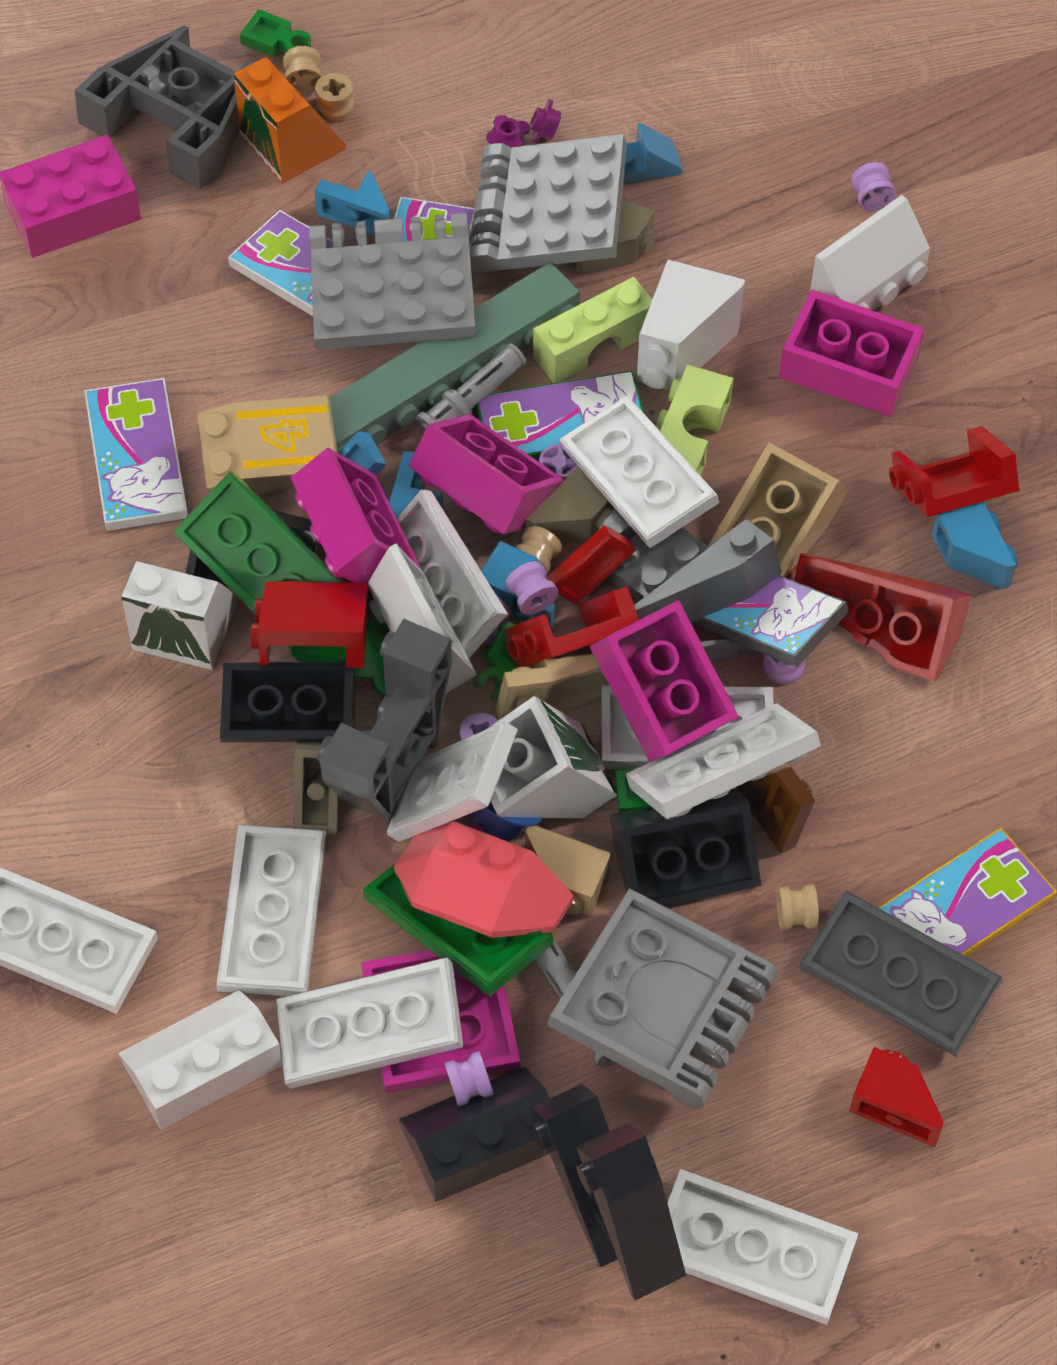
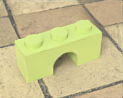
(567, 340)
(697, 402)

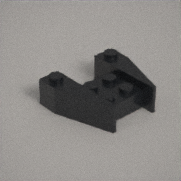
(611, 1189)

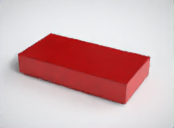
(591, 564)

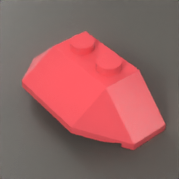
(481, 882)

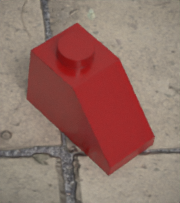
(897, 1097)

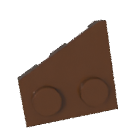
(780, 805)

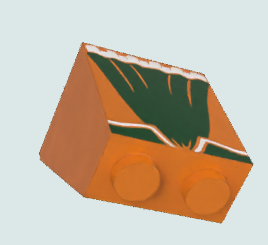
(281, 122)

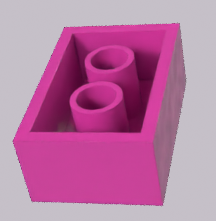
(70, 196)
(851, 353)
(483, 472)
(348, 515)
(664, 681)

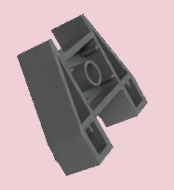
(176, 89)
(692, 572)
(376, 764)

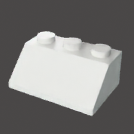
(874, 258)
(404, 592)
(202, 1058)

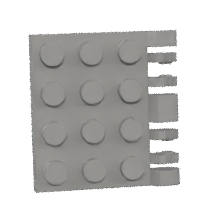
(548, 203)
(391, 287)
(659, 993)

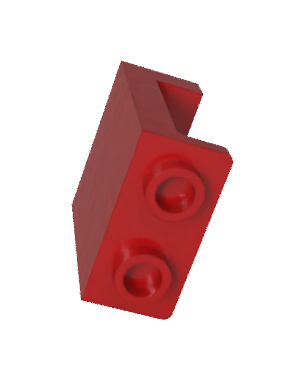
(960, 480)
(604, 615)
(312, 617)

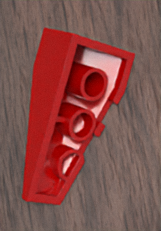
(895, 615)

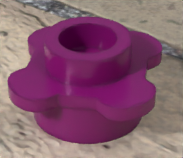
(545, 122)
(508, 131)

